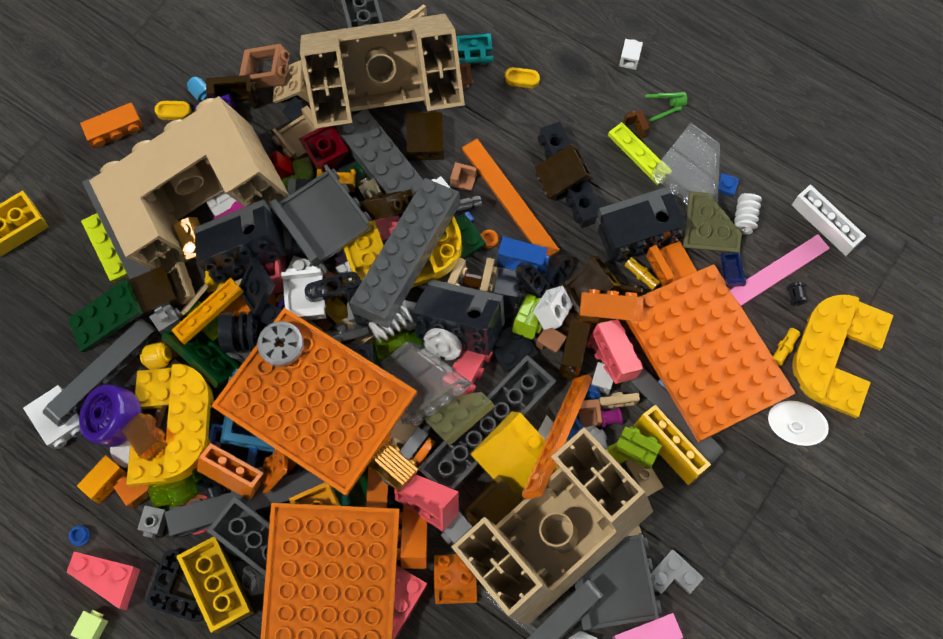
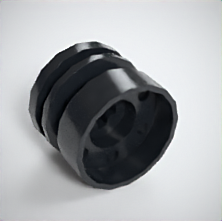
(235, 331)

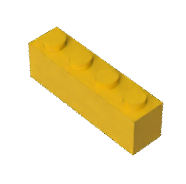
(675, 446)

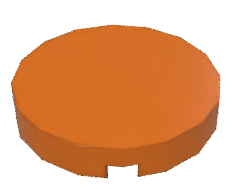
(423, 452)

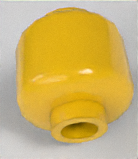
(156, 356)

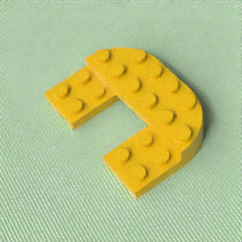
(442, 260)
(822, 343)
(187, 425)

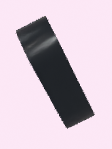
(209, 487)

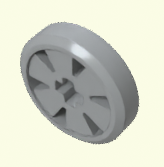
(292, 346)

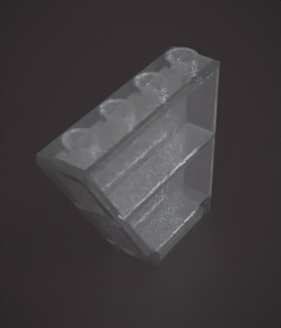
(690, 165)
(429, 376)

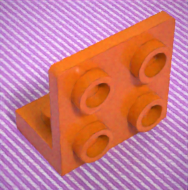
(670, 262)
(275, 468)
(453, 581)

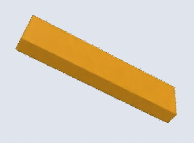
(207, 311)

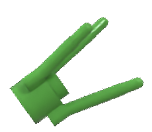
(675, 99)

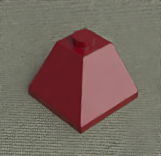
(324, 148)

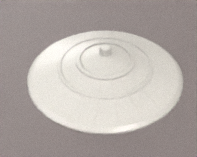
(798, 423)

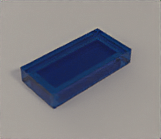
(733, 269)

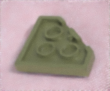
(709, 225)
(459, 415)

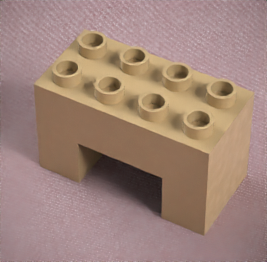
(381, 67)
(180, 172)
(556, 536)

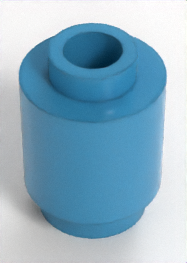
(197, 88)

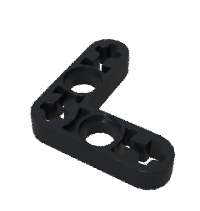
(562, 268)
(348, 289)
(165, 591)

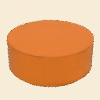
(490, 238)

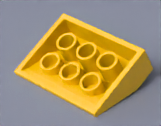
(511, 451)

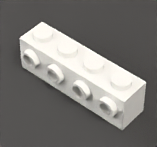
(828, 220)

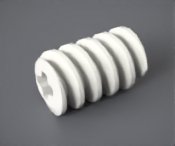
(747, 213)
(400, 318)

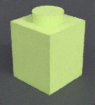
(89, 625)

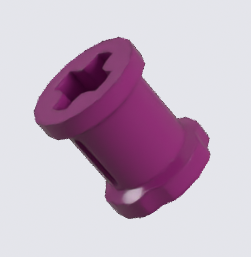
(611, 417)

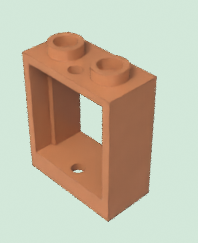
(279, 67)

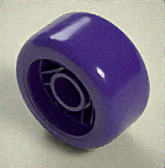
(106, 414)

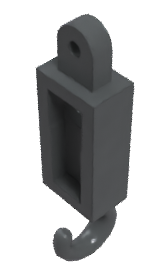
(414, 444)

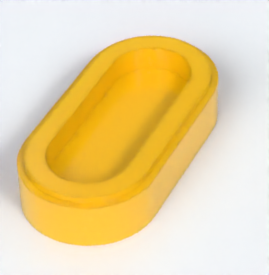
(522, 77)
(172, 110)

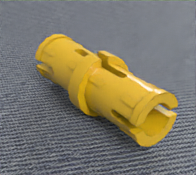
(642, 273)
(786, 346)

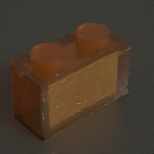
(145, 436)

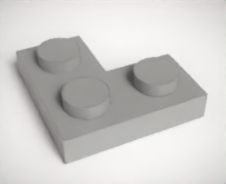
(677, 569)

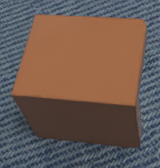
(463, 177)
(551, 339)
(590, 413)

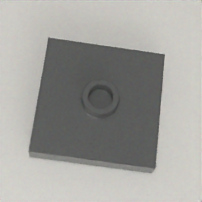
(347, 332)

